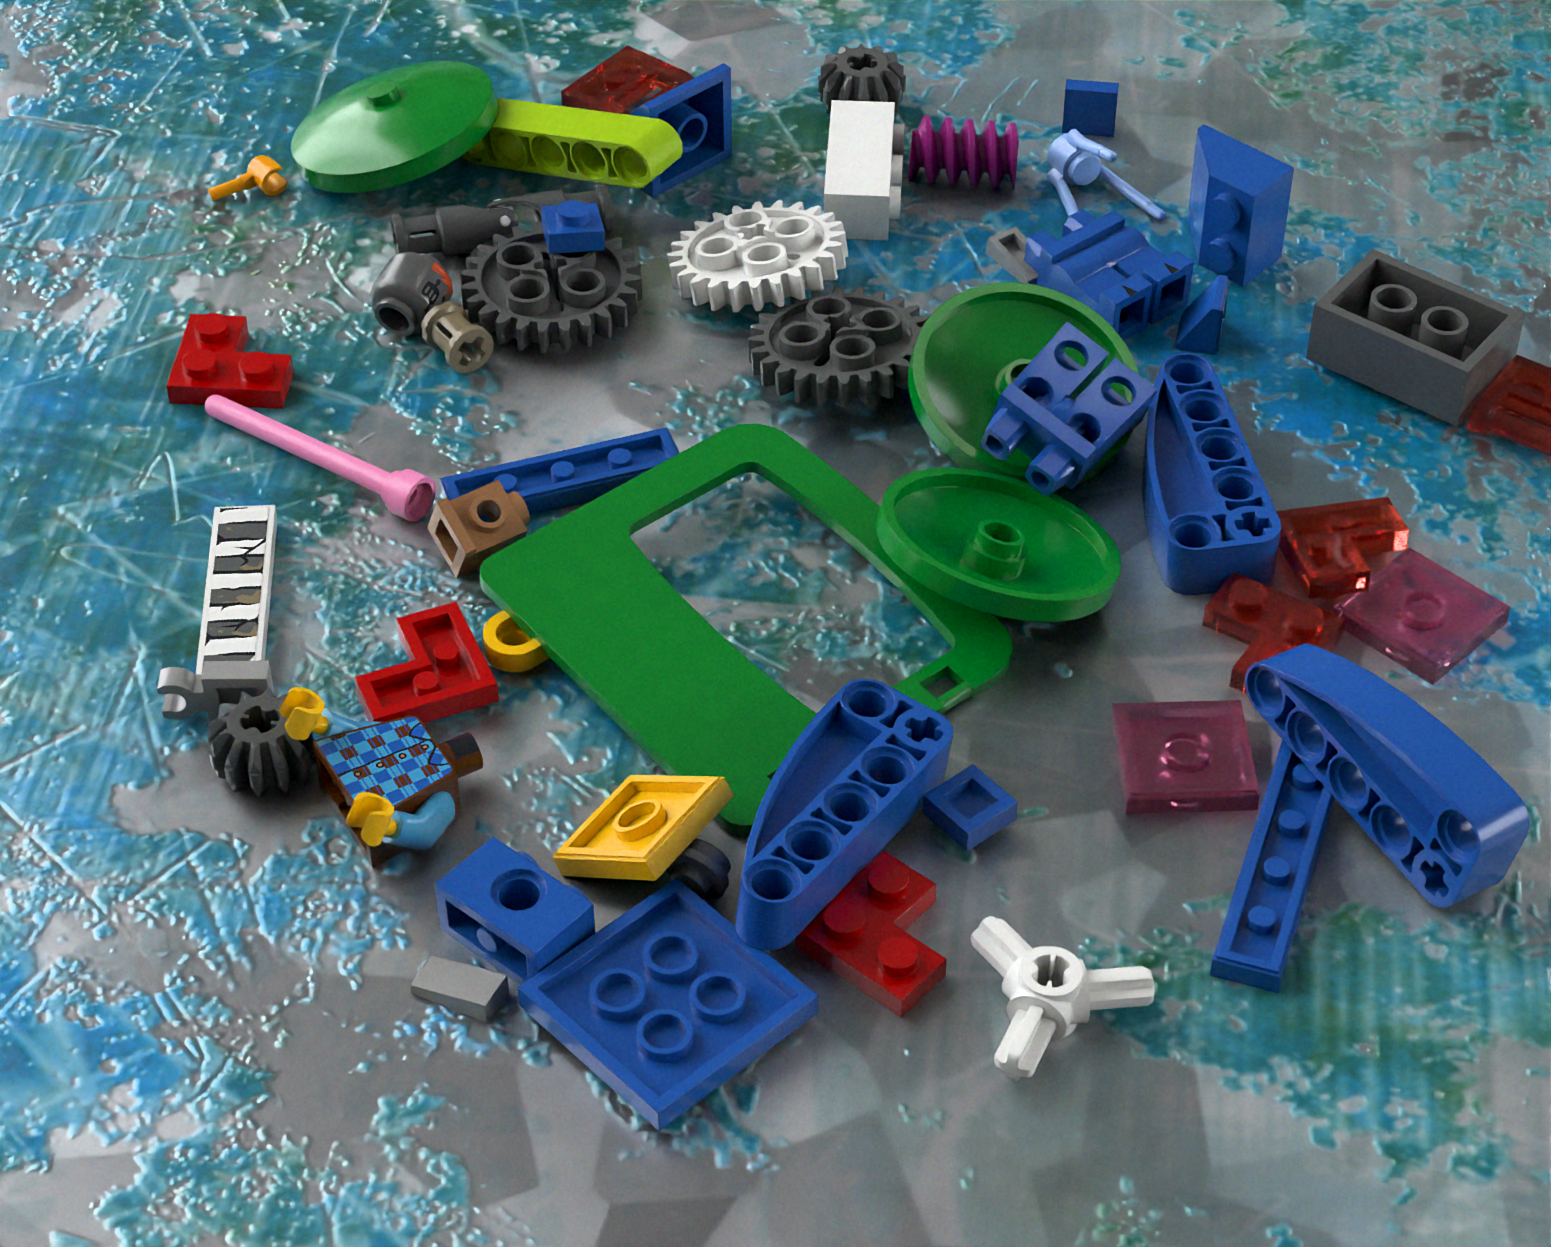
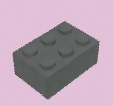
(1413, 336)

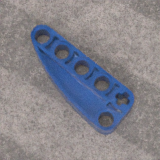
(1201, 485)
(1394, 770)
(836, 805)

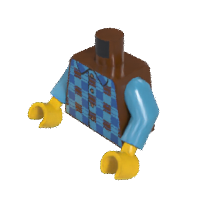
(383, 777)

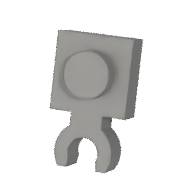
(217, 684)

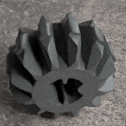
(861, 76)
(253, 747)

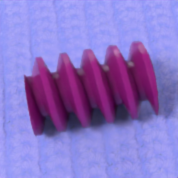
(964, 152)

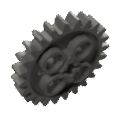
(511, 291)
(836, 346)

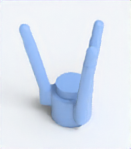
(1078, 163)

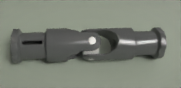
(462, 227)

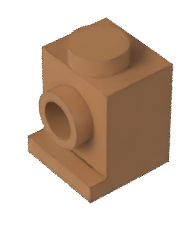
(468, 539)

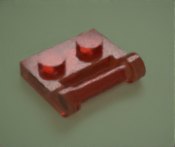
(622, 82)
(1524, 391)

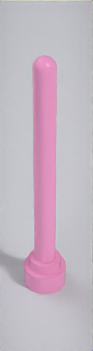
(404, 492)

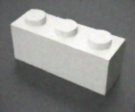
(864, 168)

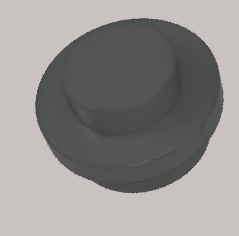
(702, 869)

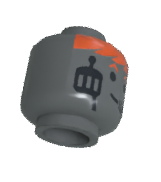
(408, 291)

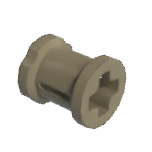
(457, 353)

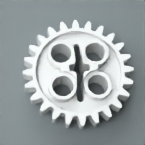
(758, 256)

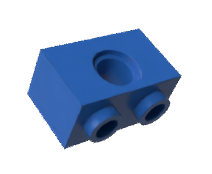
(512, 911)

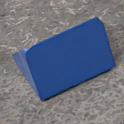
(1204, 319)

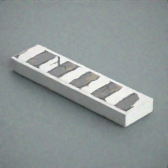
(238, 585)

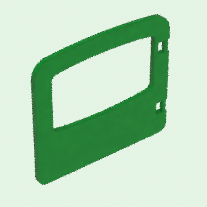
(660, 663)

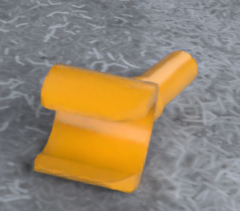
(260, 173)

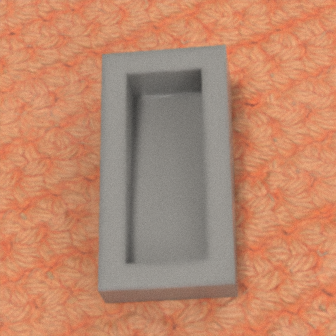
(1009, 252)
(461, 987)

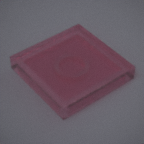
(1422, 615)
(1184, 757)

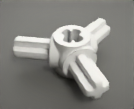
(1050, 993)

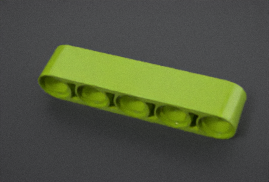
(577, 144)

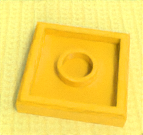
(643, 827)

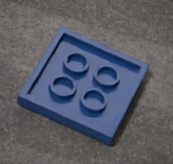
(667, 1002)

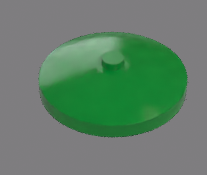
(395, 126)
(978, 348)
(998, 544)

